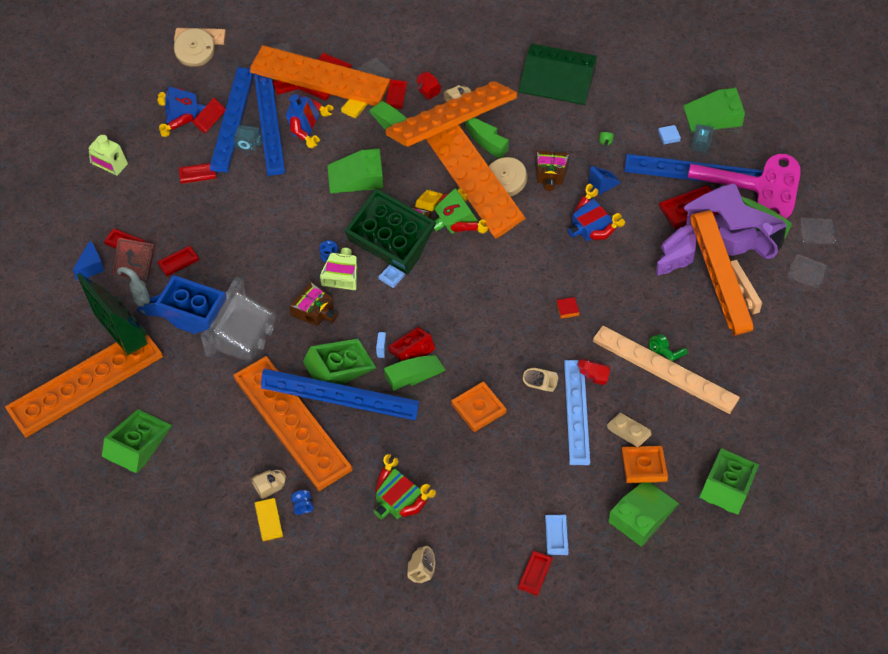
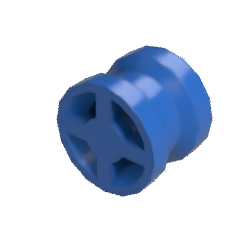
(327, 246)
(301, 502)

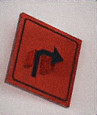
(133, 255)

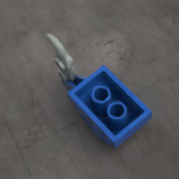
(182, 302)

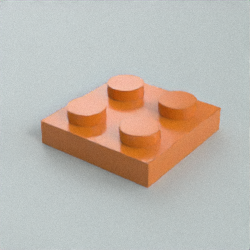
(478, 406)
(644, 464)

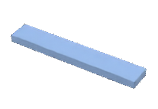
(576, 414)

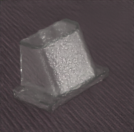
(239, 326)

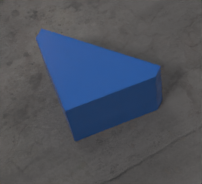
(602, 179)
(89, 262)

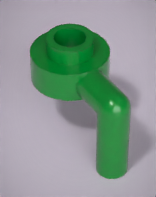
(660, 345)

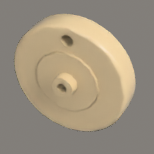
(194, 47)
(510, 174)

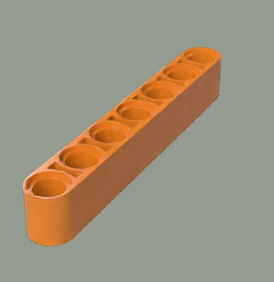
(721, 272)

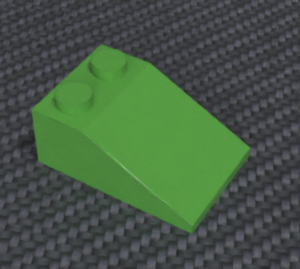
(716, 110)
(356, 172)
(338, 361)
(135, 440)
(729, 481)
(642, 512)

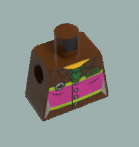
(551, 168)
(313, 306)

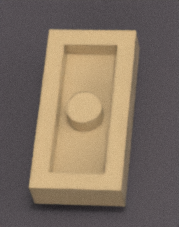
(629, 429)

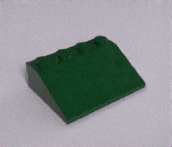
(557, 74)
(390, 231)
(114, 316)

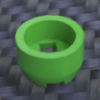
(606, 136)

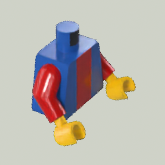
(179, 108)
(303, 115)
(592, 220)

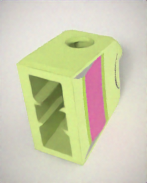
(107, 155)
(340, 270)

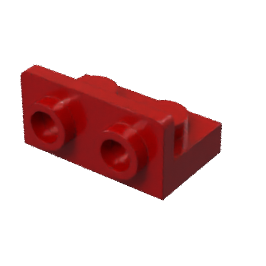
(412, 345)

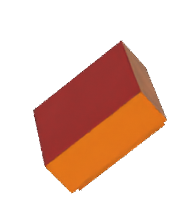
(567, 307)

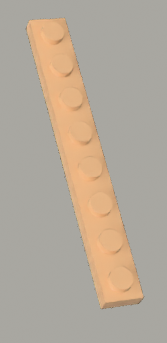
(666, 369)

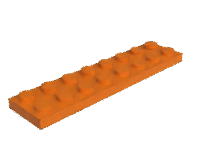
(320, 75)
(450, 113)
(476, 180)
(79, 386)
(294, 427)

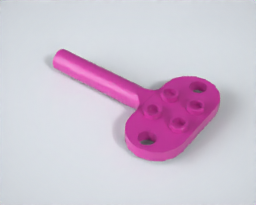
(774, 188)

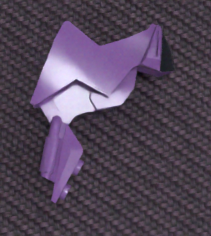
(733, 226)

